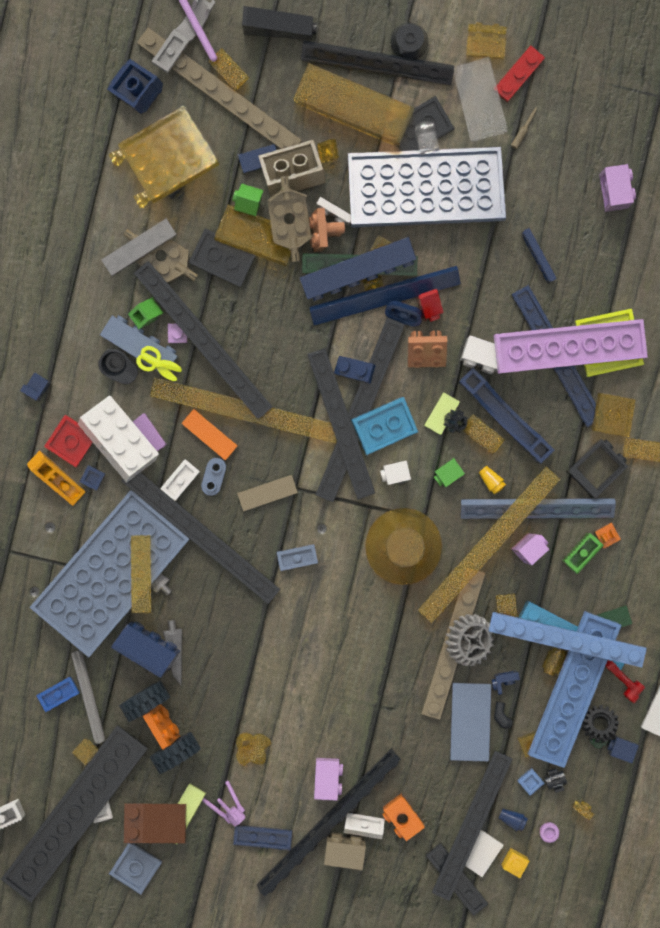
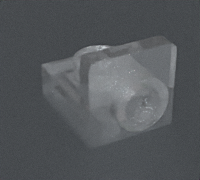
(426, 138)

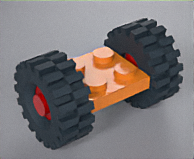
(173, 749)

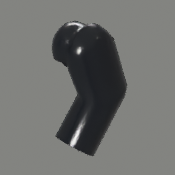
(499, 716)

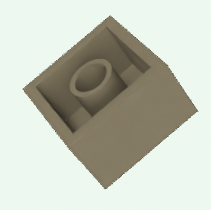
(344, 851)

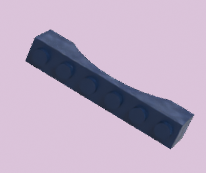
(505, 416)

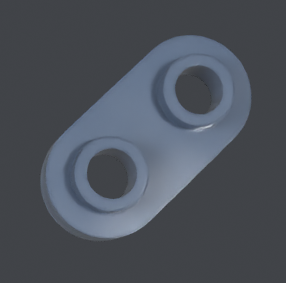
(213, 476)

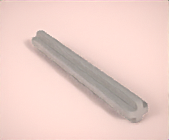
(88, 697)

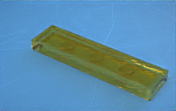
(140, 574)

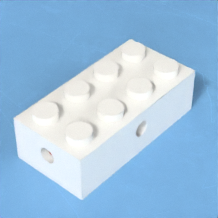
(118, 438)

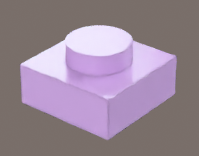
(176, 335)

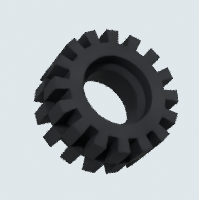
(605, 714)

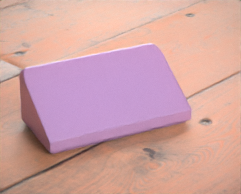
(150, 432)

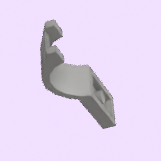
(182, 36)

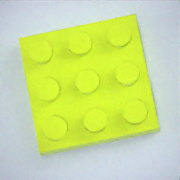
(606, 367)

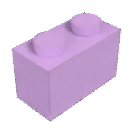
(326, 779)

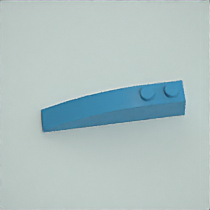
(535, 613)

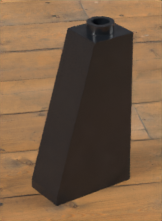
(277, 24)

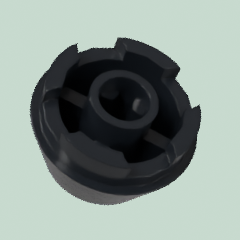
(409, 40)

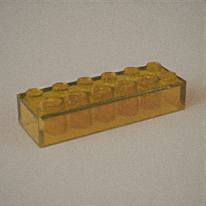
(353, 105)

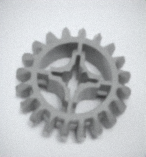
(460, 646)

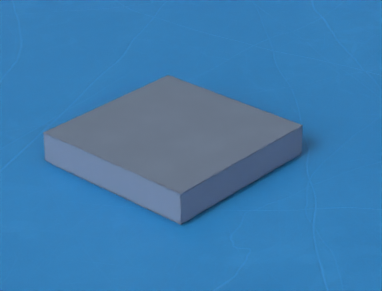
(135, 867)

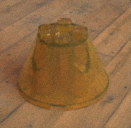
(403, 546)

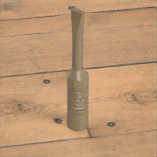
(522, 132)

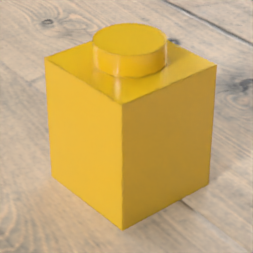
(515, 862)

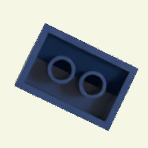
(146, 648)

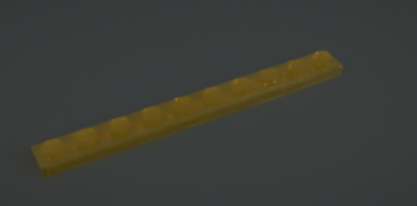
(237, 409)
(489, 544)

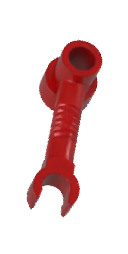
(633, 689)

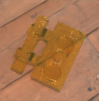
(486, 46)

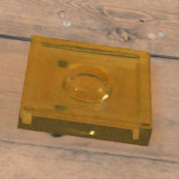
(613, 415)

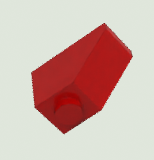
(430, 305)

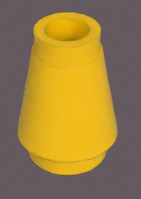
(492, 480)

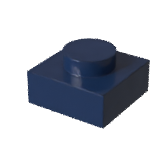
(92, 477)

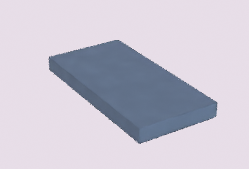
(470, 721)

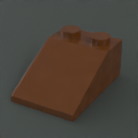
(155, 823)

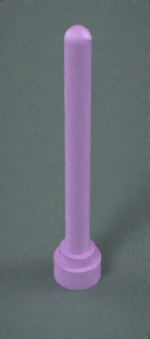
(198, 29)

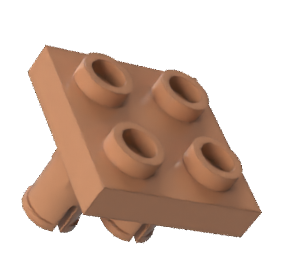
(322, 230)
(427, 351)

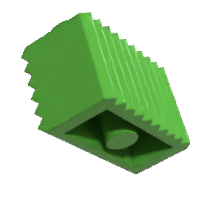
(582, 552)

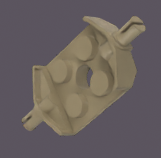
(297, 232)
(173, 266)

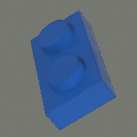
(58, 694)

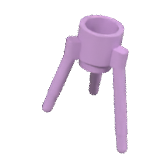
(233, 815)

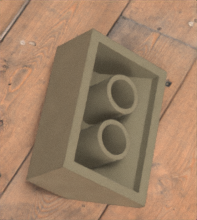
(297, 162)

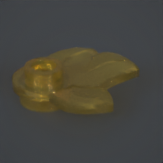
(254, 750)

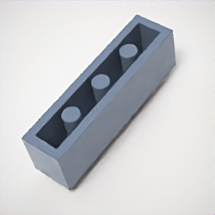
(133, 340)

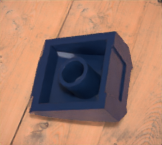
(135, 86)

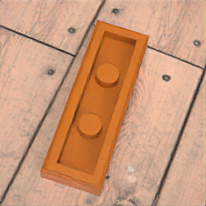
(209, 434)

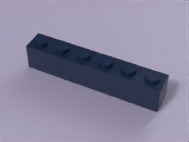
(357, 268)

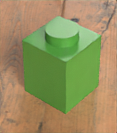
(247, 199)
(145, 313)
(448, 473)

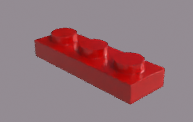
(519, 73)

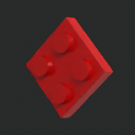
(69, 441)

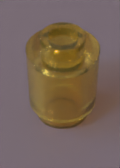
(554, 661)

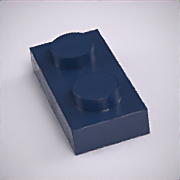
(354, 369)

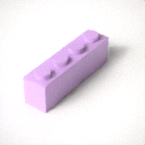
(530, 548)

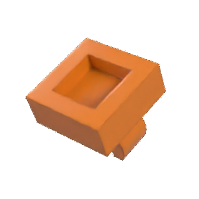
(607, 535)

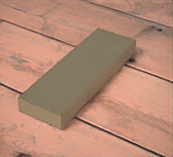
(267, 493)

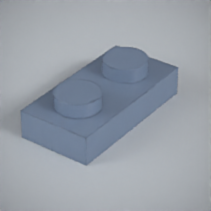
(297, 557)

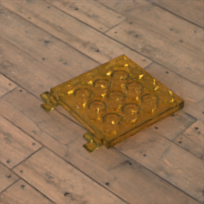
(166, 156)

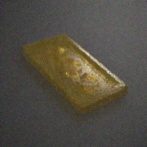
(250, 235)

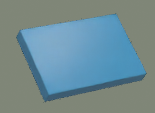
(384, 425)

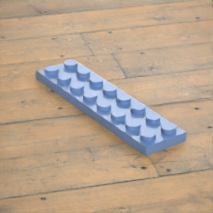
(571, 696)

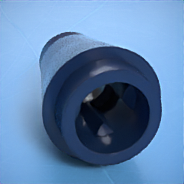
(513, 819)

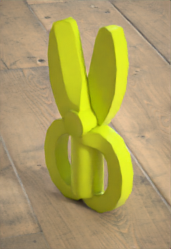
(161, 365)

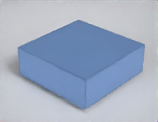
(530, 781)

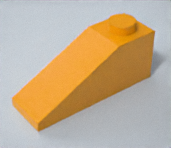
(55, 478)

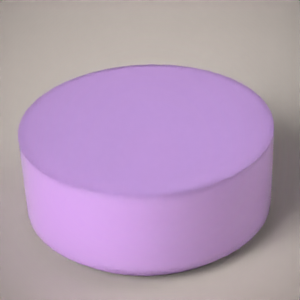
(549, 832)

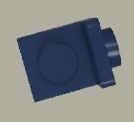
(506, 677)

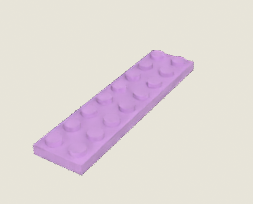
(570, 346)

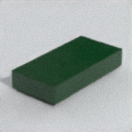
(618, 615)

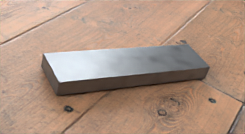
(139, 247)

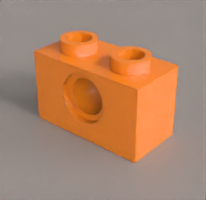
(400, 806)

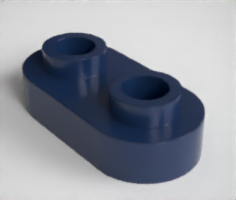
(404, 313)

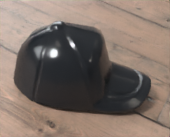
(117, 366)

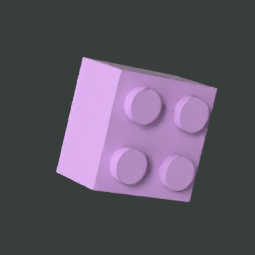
(617, 187)

